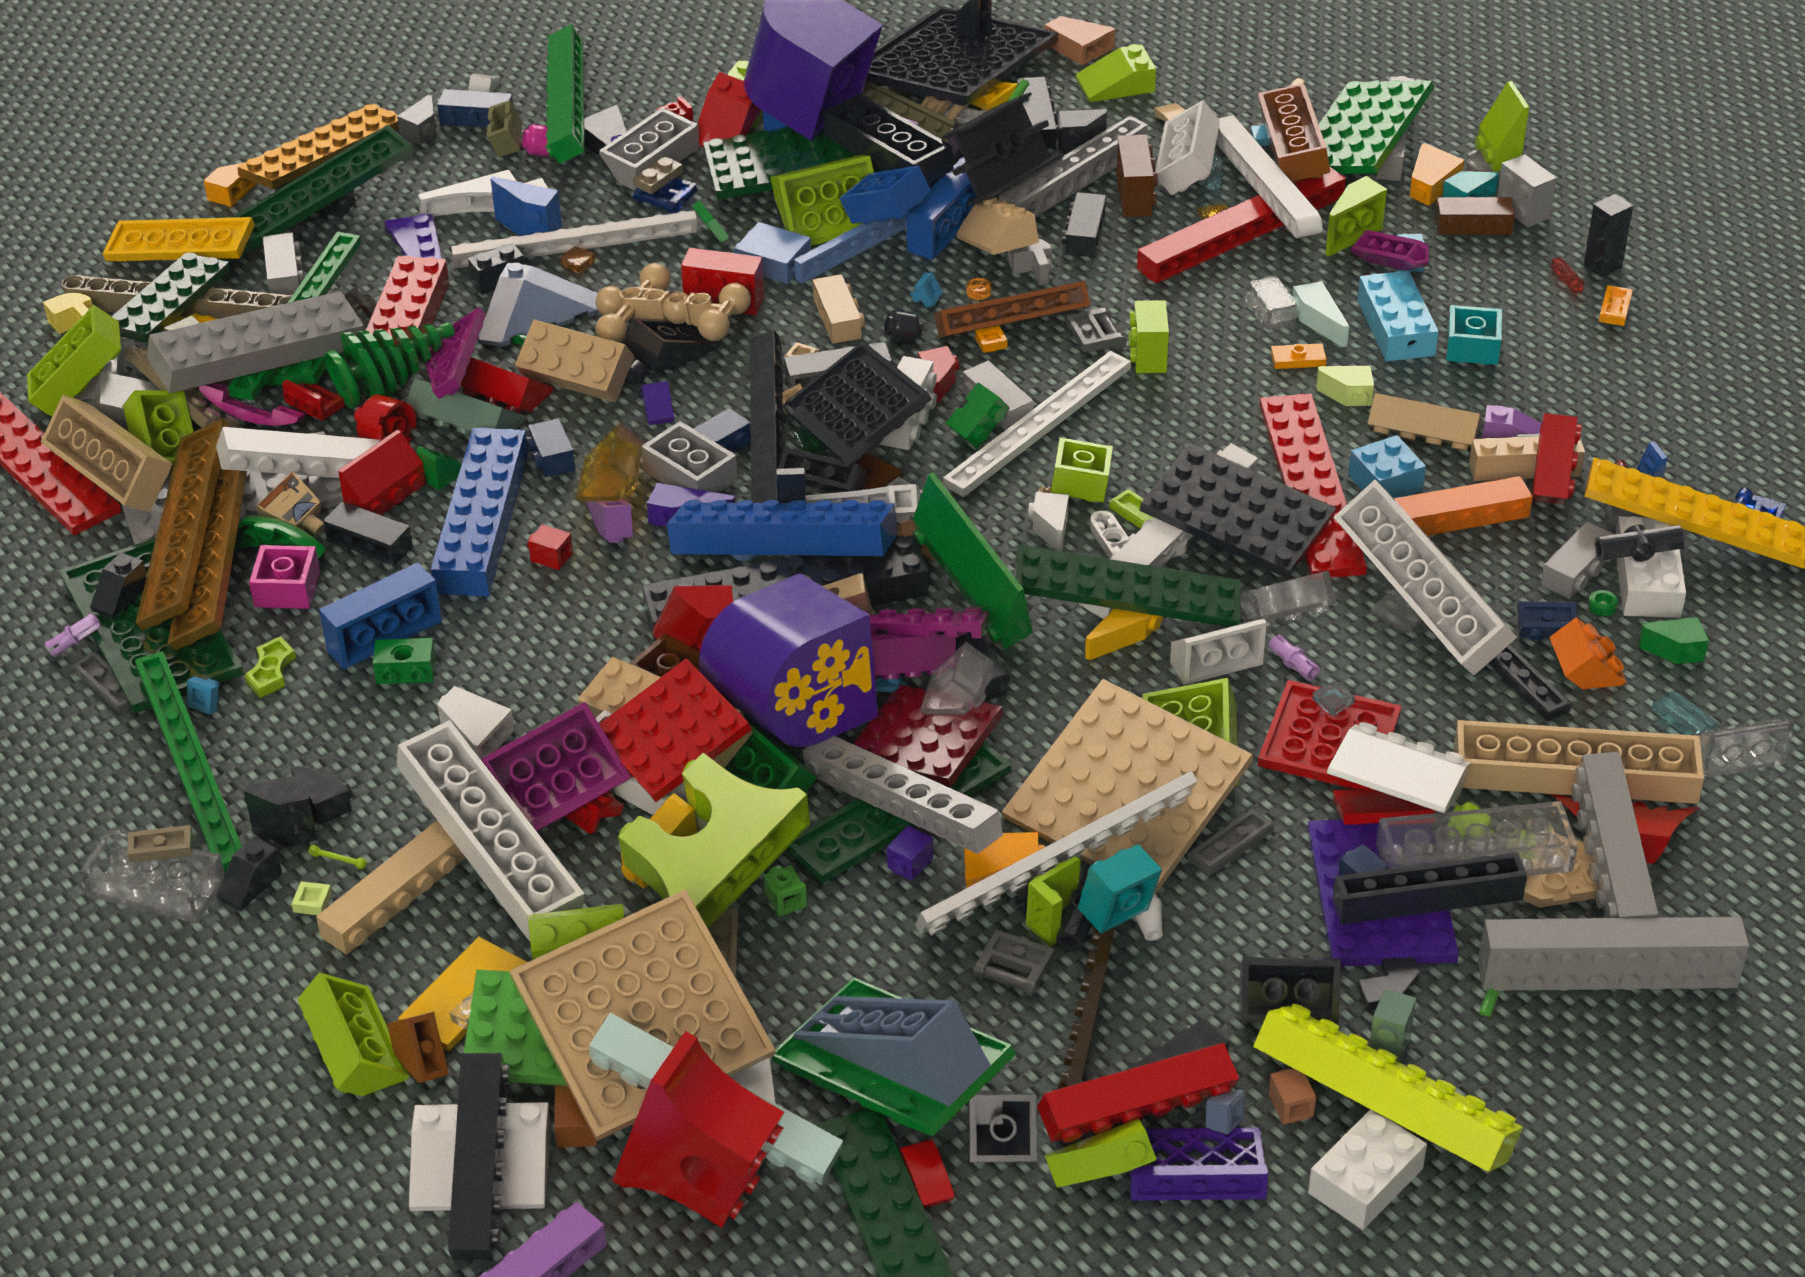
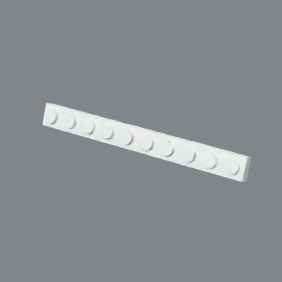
(585, 236)
(1036, 424)

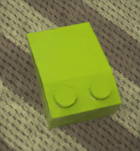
(1118, 75)
(1503, 128)
(1357, 210)

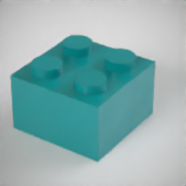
(1474, 335)
(1119, 888)

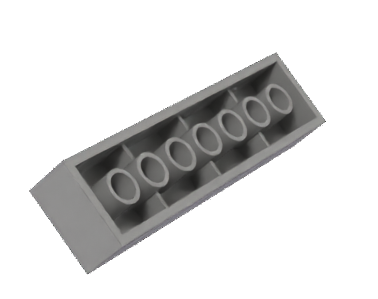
(251, 341)
(1612, 953)

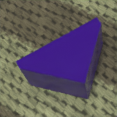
(657, 403)

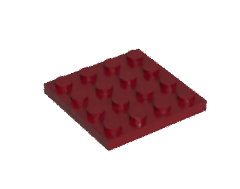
(927, 743)

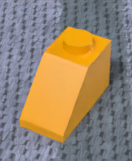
(226, 186)

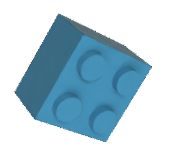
(1389, 464)

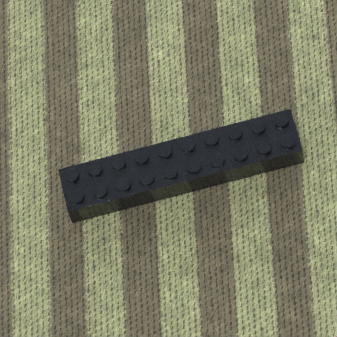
(888, 578)

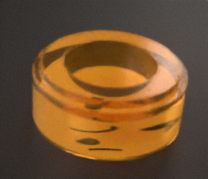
(978, 289)

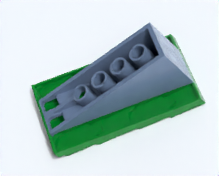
(894, 1054)

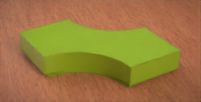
(267, 673)

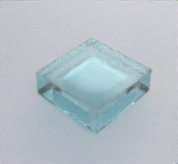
(1333, 697)

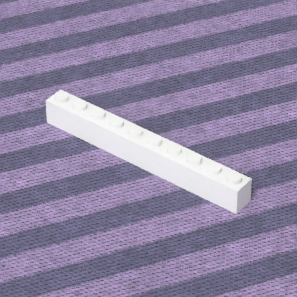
(1154, 540)

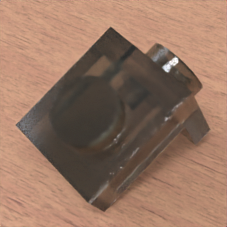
(358, 301)

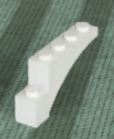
(465, 196)
(904, 496)

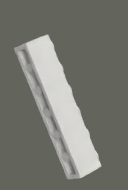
(288, 451)

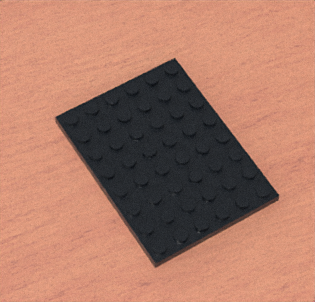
(952, 67)

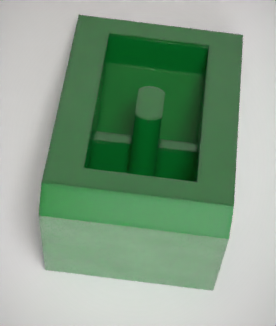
(438, 467)

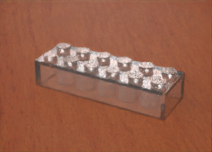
(1533, 830)

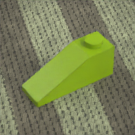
(1102, 1155)

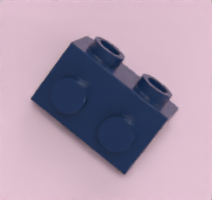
(1543, 619)

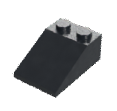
(666, 344)

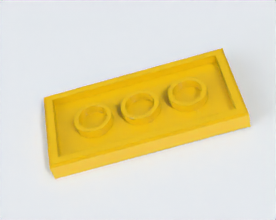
(457, 984)

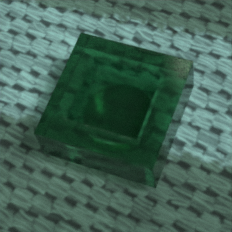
(807, 442)

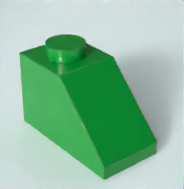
(1675, 640)

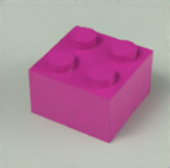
(284, 576)

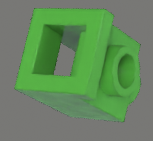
(782, 883)

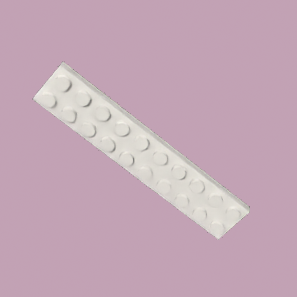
(1093, 836)

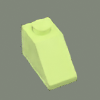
(1346, 384)

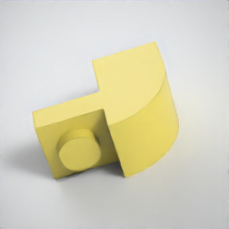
(66, 310)

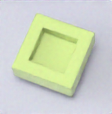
(311, 898)

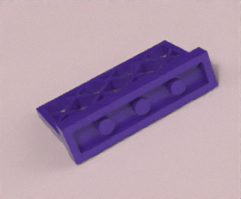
(1195, 1178)

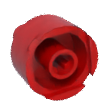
(383, 416)

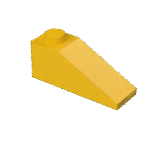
(1118, 631)

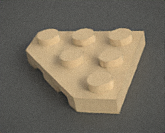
(1562, 887)

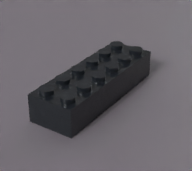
(886, 137)

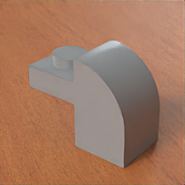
(1032, 258)

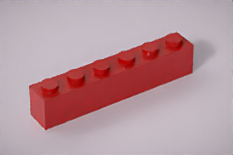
(1136, 1093)

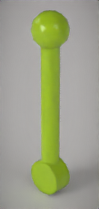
(315, 851)

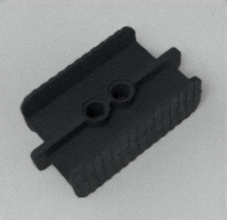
(1001, 148)

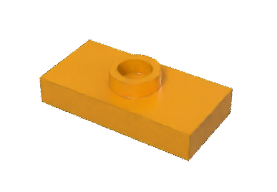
(1615, 305)
(1298, 356)

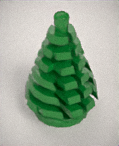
(381, 359)

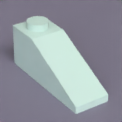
(1320, 312)

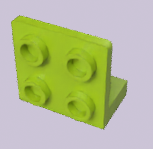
(1048, 897)

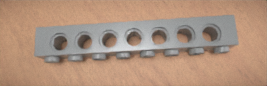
(1073, 170)
(904, 793)

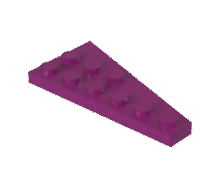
(451, 360)
(928, 624)

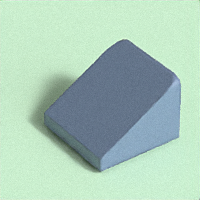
(1225, 1111)

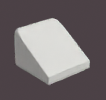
(483, 83)

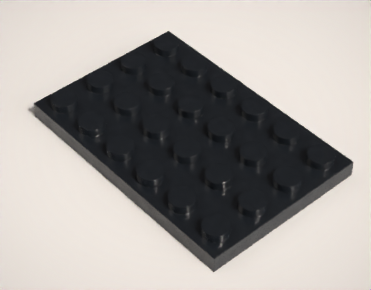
(856, 403)
(1238, 510)

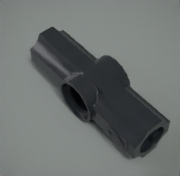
(1639, 543)
(1074, 925)

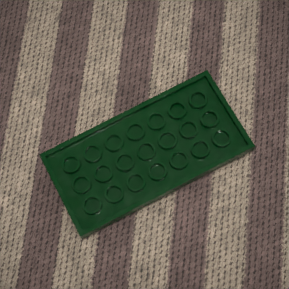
(748, 161)
(124, 641)

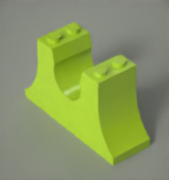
(742, 838)

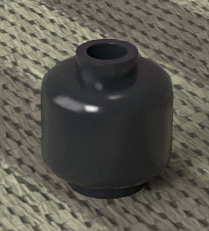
(903, 327)

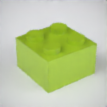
(1149, 336)
(1081, 469)

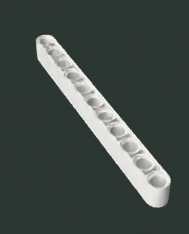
(1267, 179)

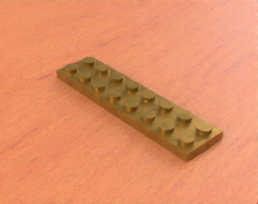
(316, 147)

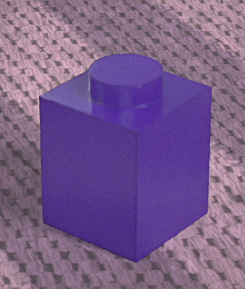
(909, 853)

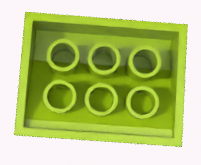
(811, 196)
(1204, 704)

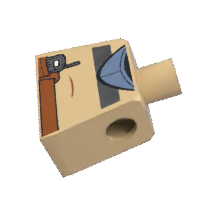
(294, 504)

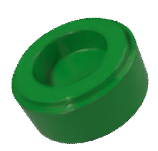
(1602, 603)

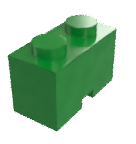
(978, 415)

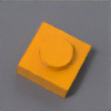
(991, 339)

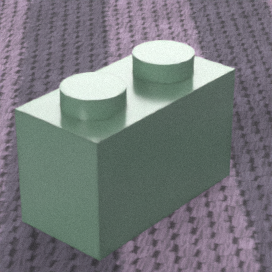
(1393, 1023)

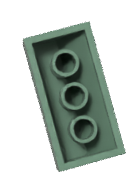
(460, 410)

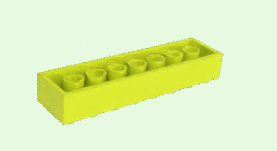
(1389, 1087)

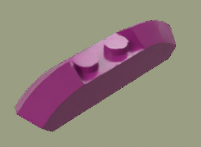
(1391, 251)

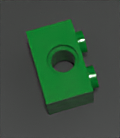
(404, 660)

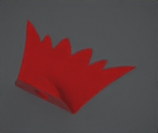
(1653, 825)

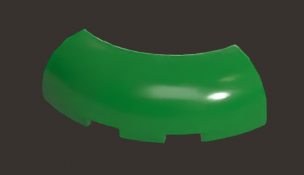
(272, 531)

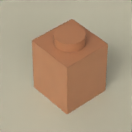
(1291, 1095)

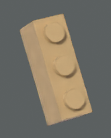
(838, 309)

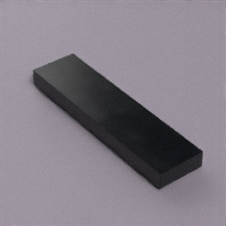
(1530, 684)

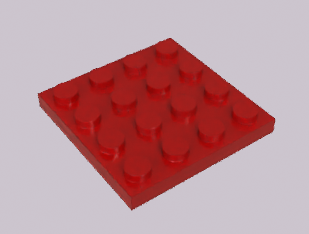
(670, 727)
(1307, 737)

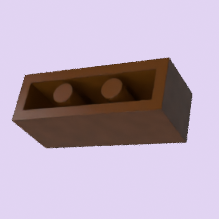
(1474, 216)

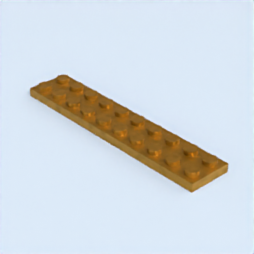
(181, 527)
(214, 565)

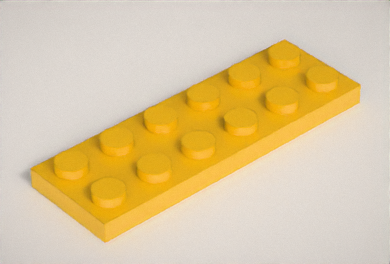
(174, 237)

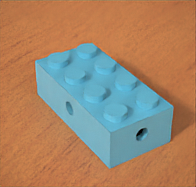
(1397, 316)

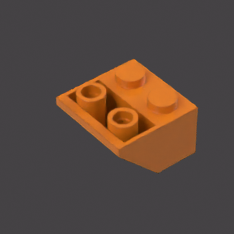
(1587, 656)

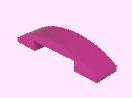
(219, 395)

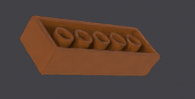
(1294, 132)

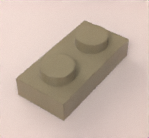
(657, 175)
(159, 843)

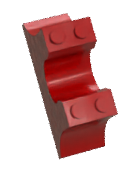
(698, 1135)

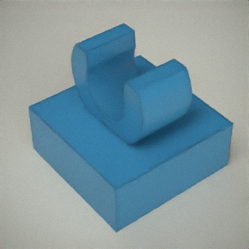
(927, 290)
(202, 694)

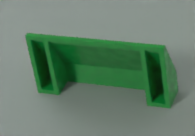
(971, 563)

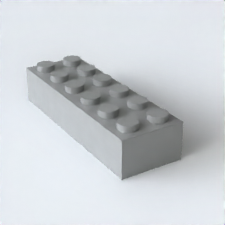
(1612, 838)

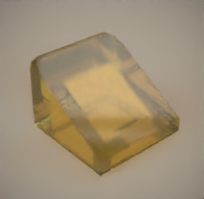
(1210, 210)

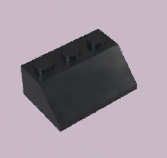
(1281, 982)

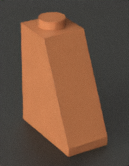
(1081, 39)

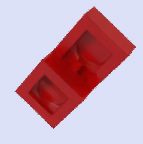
(927, 1173)

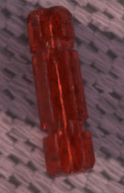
(1567, 275)

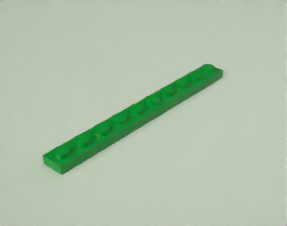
(315, 284)
(188, 757)

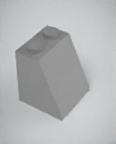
(113, 391)

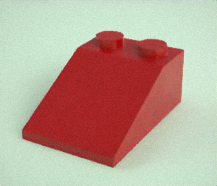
(726, 110)

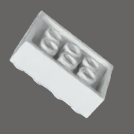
(1400, 767)
(524, 1158)

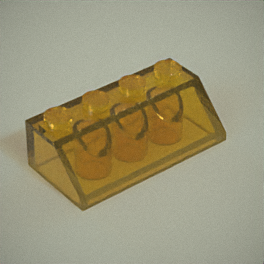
(611, 467)

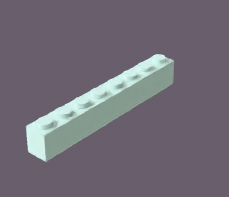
(639, 1057)

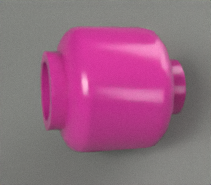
(535, 140)

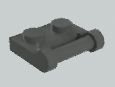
(1090, 335)
(1017, 955)

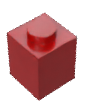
(550, 547)

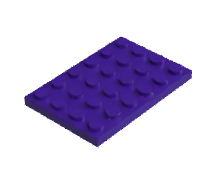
(1421, 936)

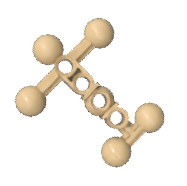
(653, 302)

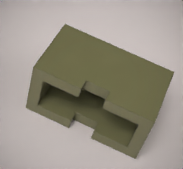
(504, 128)

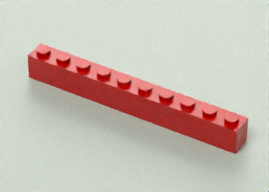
(1228, 230)

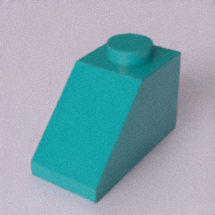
(1471, 184)

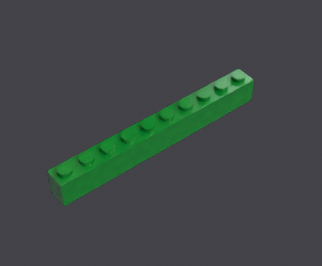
(565, 94)

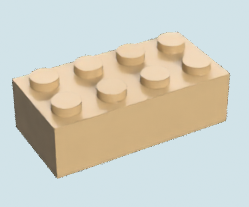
(574, 360)

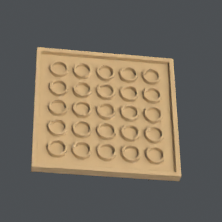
(1115, 754)
(653, 973)

